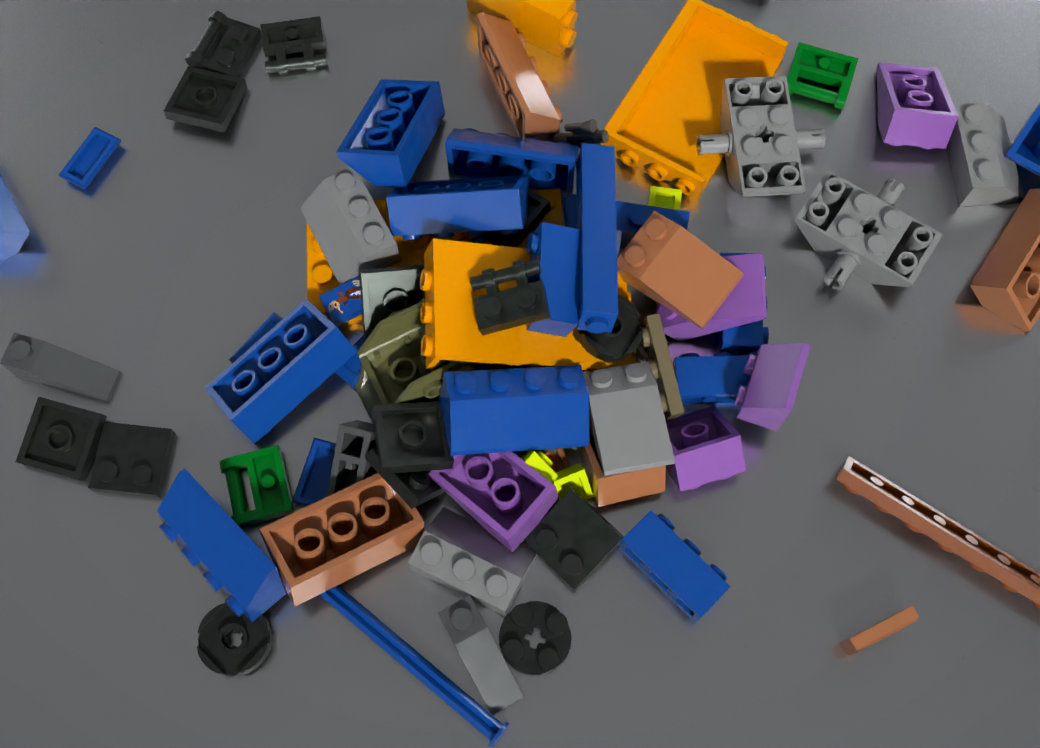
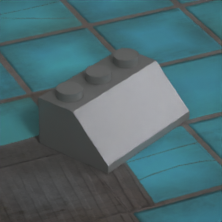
(978, 158)
(349, 226)
(471, 561)

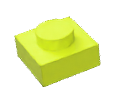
(665, 197)
(539, 462)
(575, 478)

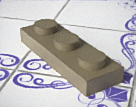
(661, 366)

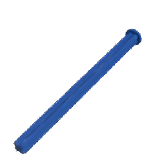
(416, 664)

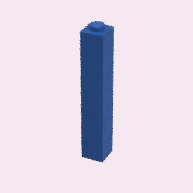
(598, 238)

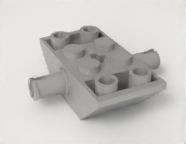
(760, 138)
(865, 233)

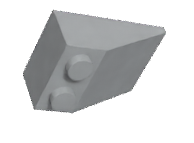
(627, 419)

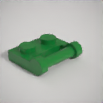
(822, 67)
(267, 483)

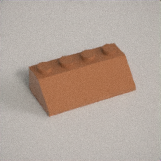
(517, 78)
(1011, 273)
(341, 537)

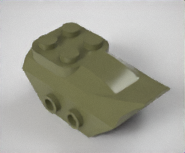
(394, 366)

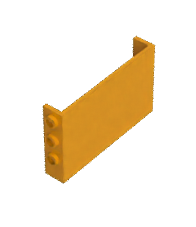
(682, 94)
(452, 319)

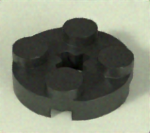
(615, 346)
(517, 649)
(234, 660)

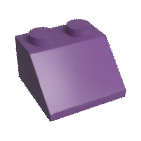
(771, 384)
(703, 448)

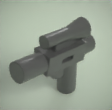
(582, 133)

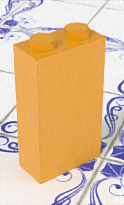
(542, 22)

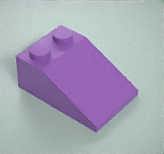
(914, 106)
(741, 307)
(499, 493)

